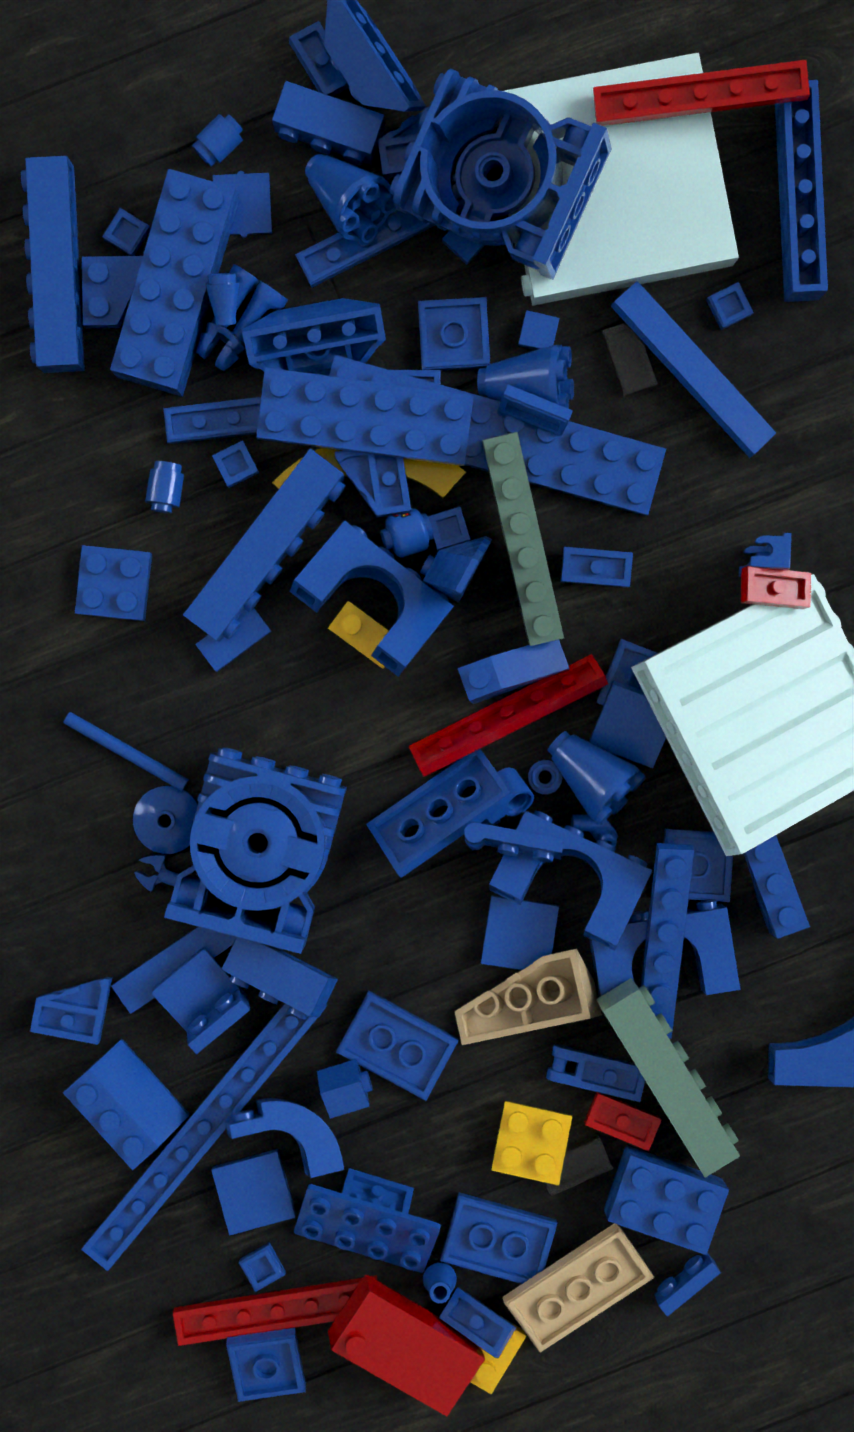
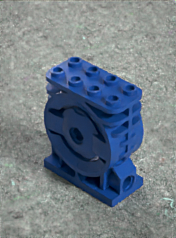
(466, 111)
(316, 807)

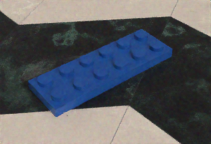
(364, 416)

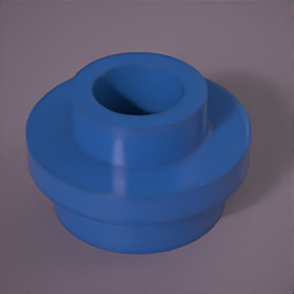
(552, 785)

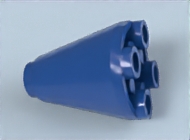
(351, 196)
(536, 372)
(594, 775)

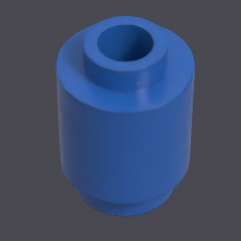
(218, 139)
(164, 486)

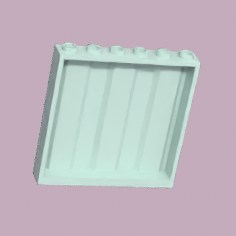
(759, 716)

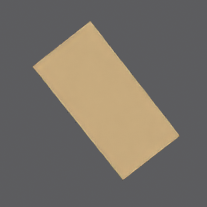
(578, 1287)

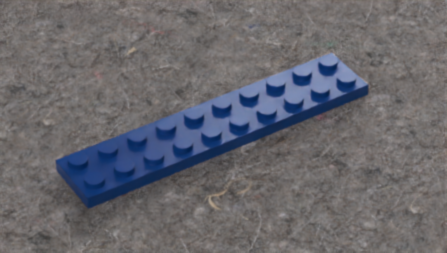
(578, 463)

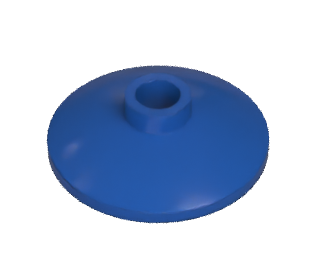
(169, 801)

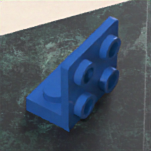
(202, 999)

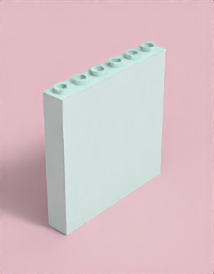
(656, 202)

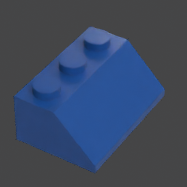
(126, 1104)

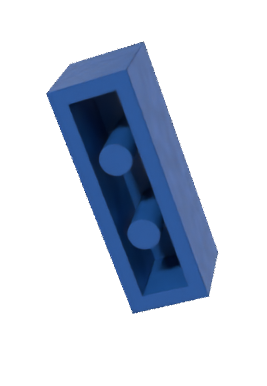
(328, 124)
(279, 977)

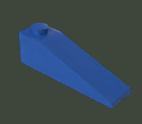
(454, 567)

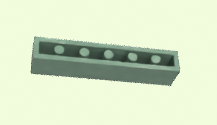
(522, 538)
(668, 1077)

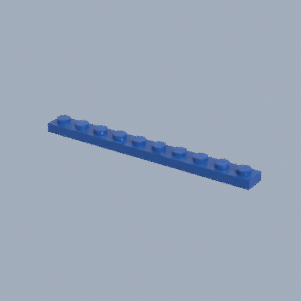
(196, 1137)

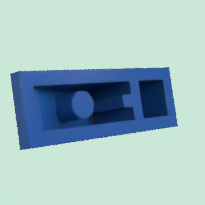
(512, 670)

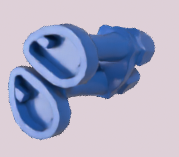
(261, 301)

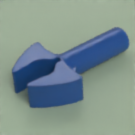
(165, 875)

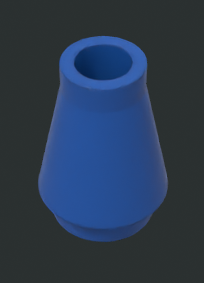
(223, 296)
(439, 1275)

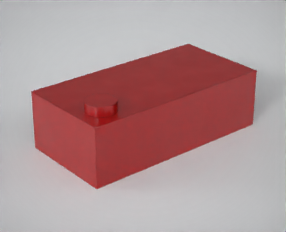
(405, 1345)

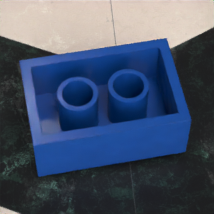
(665, 1200)

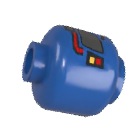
(407, 533)

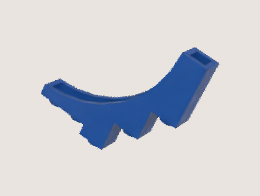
(815, 1061)

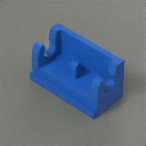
(773, 555)

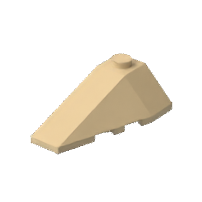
(543, 995)

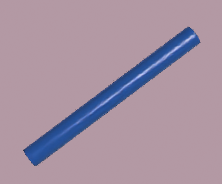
(126, 751)

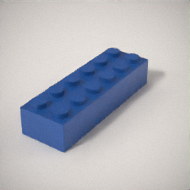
(170, 287)

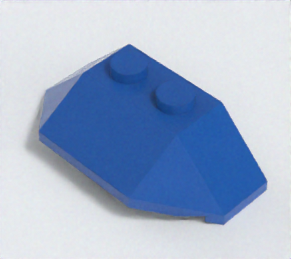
(367, 59)
(312, 334)

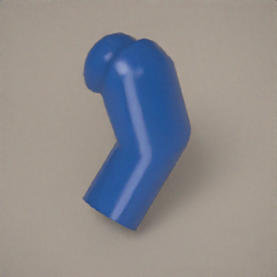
(604, 832)

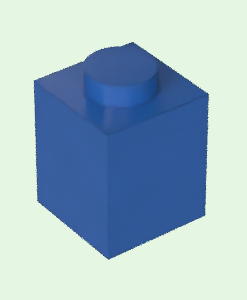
(344, 1088)

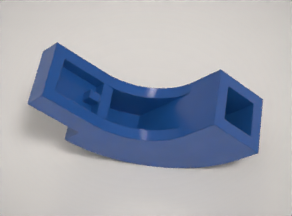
(314, 1137)

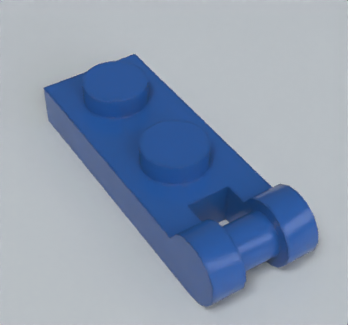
(513, 841)
(596, 1073)

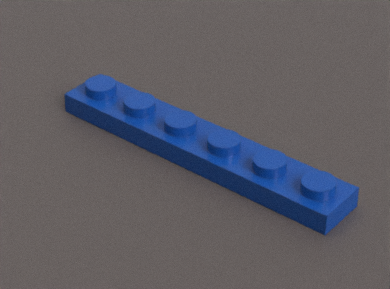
(667, 926)

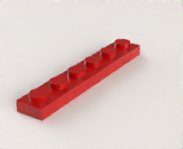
(701, 93)
(507, 715)
(262, 1312)

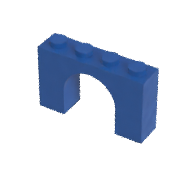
(353, 555)
(620, 877)
(705, 929)

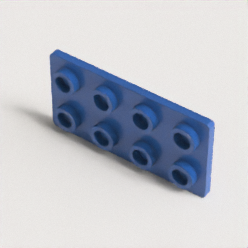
(369, 1220)

